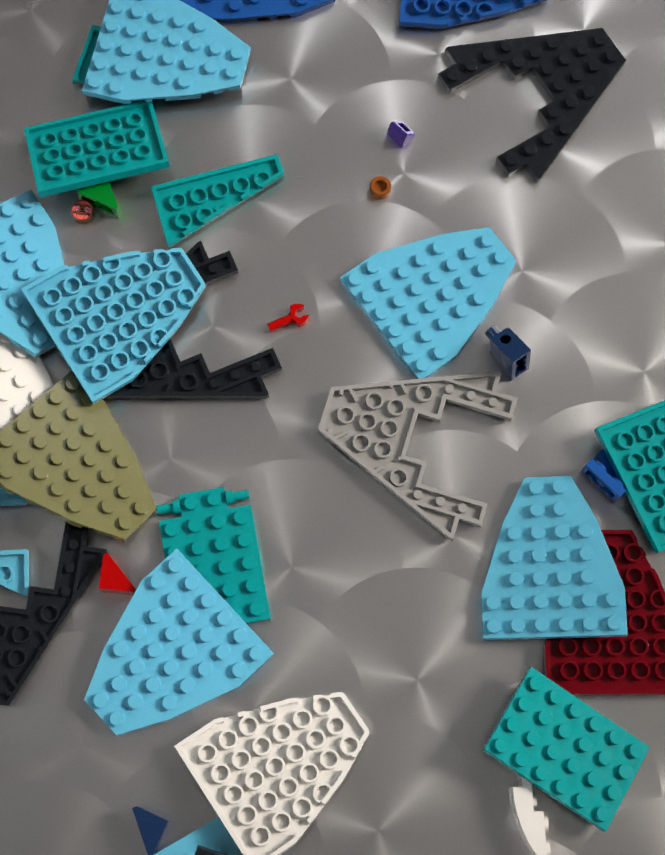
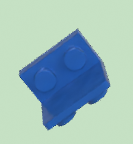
(603, 476)

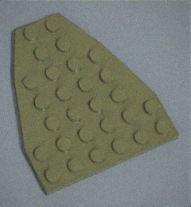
(75, 463)

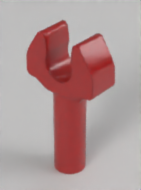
(290, 318)

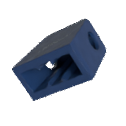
(508, 351)

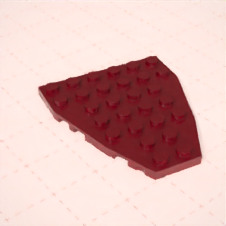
(618, 663)

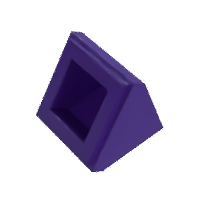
(400, 132)

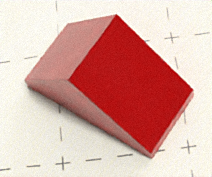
(113, 579)

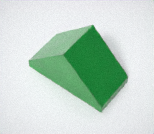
(100, 197)

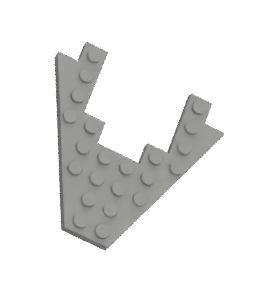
(375, 428)

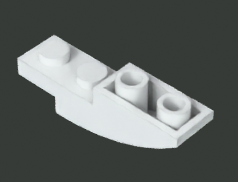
(530, 823)

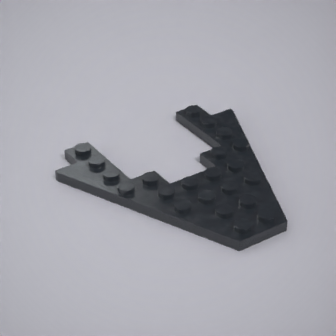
(569, 66)
(171, 378)
(30, 631)

